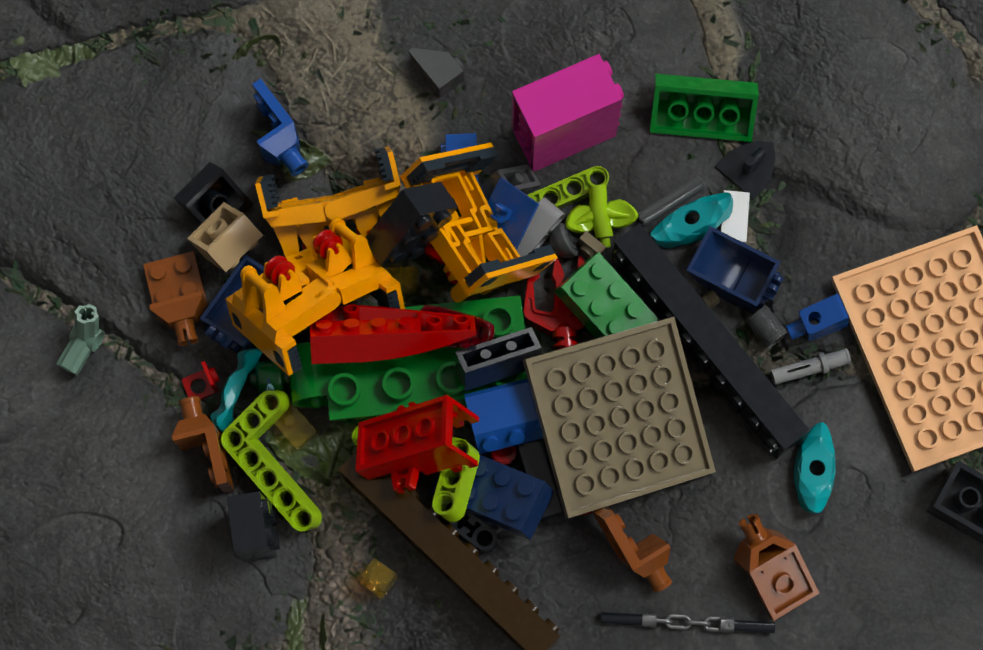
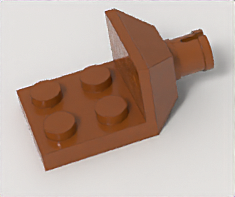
(177, 294)
(198, 431)
(644, 557)
(774, 568)

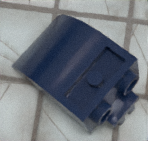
(735, 271)
(217, 317)

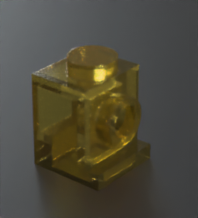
(378, 578)

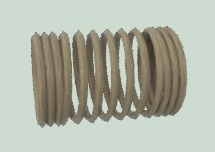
(712, 297)

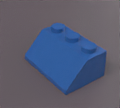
(505, 416)

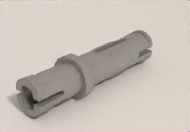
(821, 363)

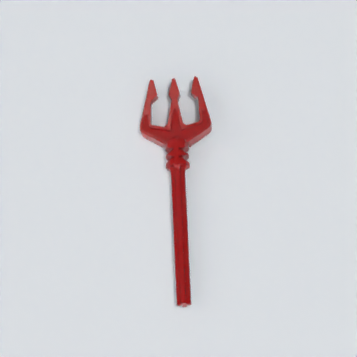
(561, 322)

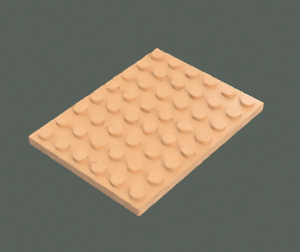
(924, 342)

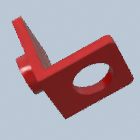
(210, 377)

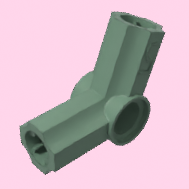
(83, 338)

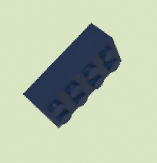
(506, 497)

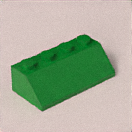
(704, 107)

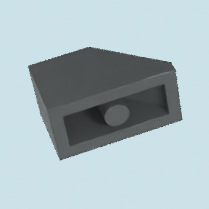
(438, 69)
(519, 176)

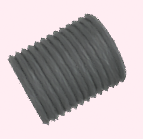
(766, 327)

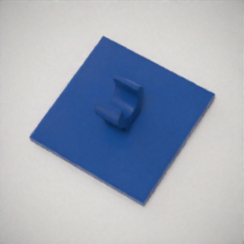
(512, 210)

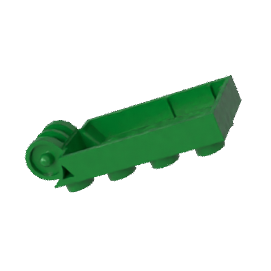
(377, 387)

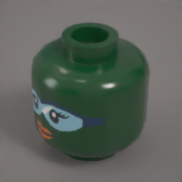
(269, 377)

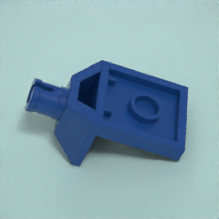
(282, 142)

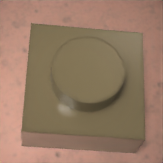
(590, 245)

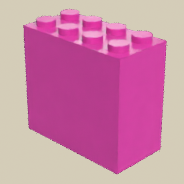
(566, 112)

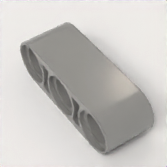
(542, 224)

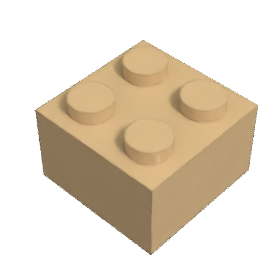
(225, 237)

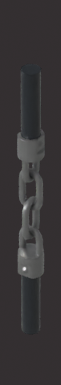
(725, 624)

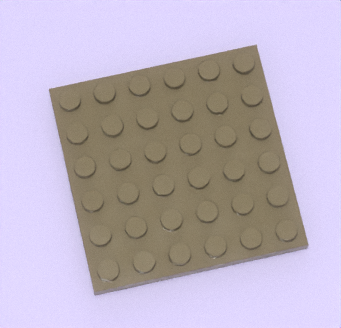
(619, 416)

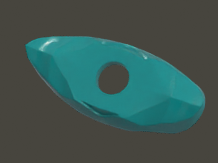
(675, 231)
(246, 363)
(815, 490)

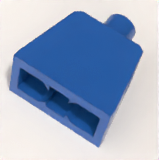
(828, 312)

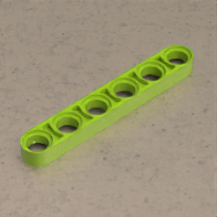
(559, 188)

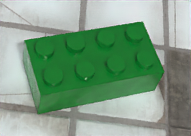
(603, 299)

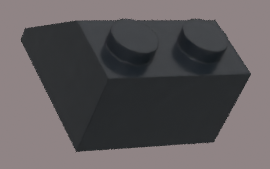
(209, 191)

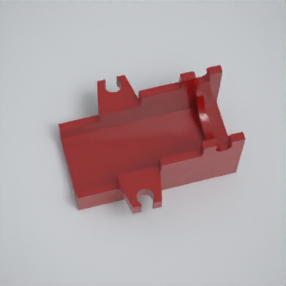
(413, 442)

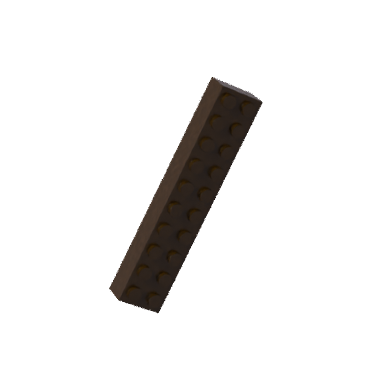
(455, 560)

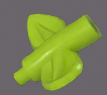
(601, 215)

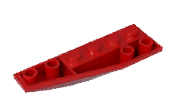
(383, 333)

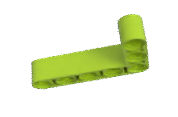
(266, 462)
(445, 490)

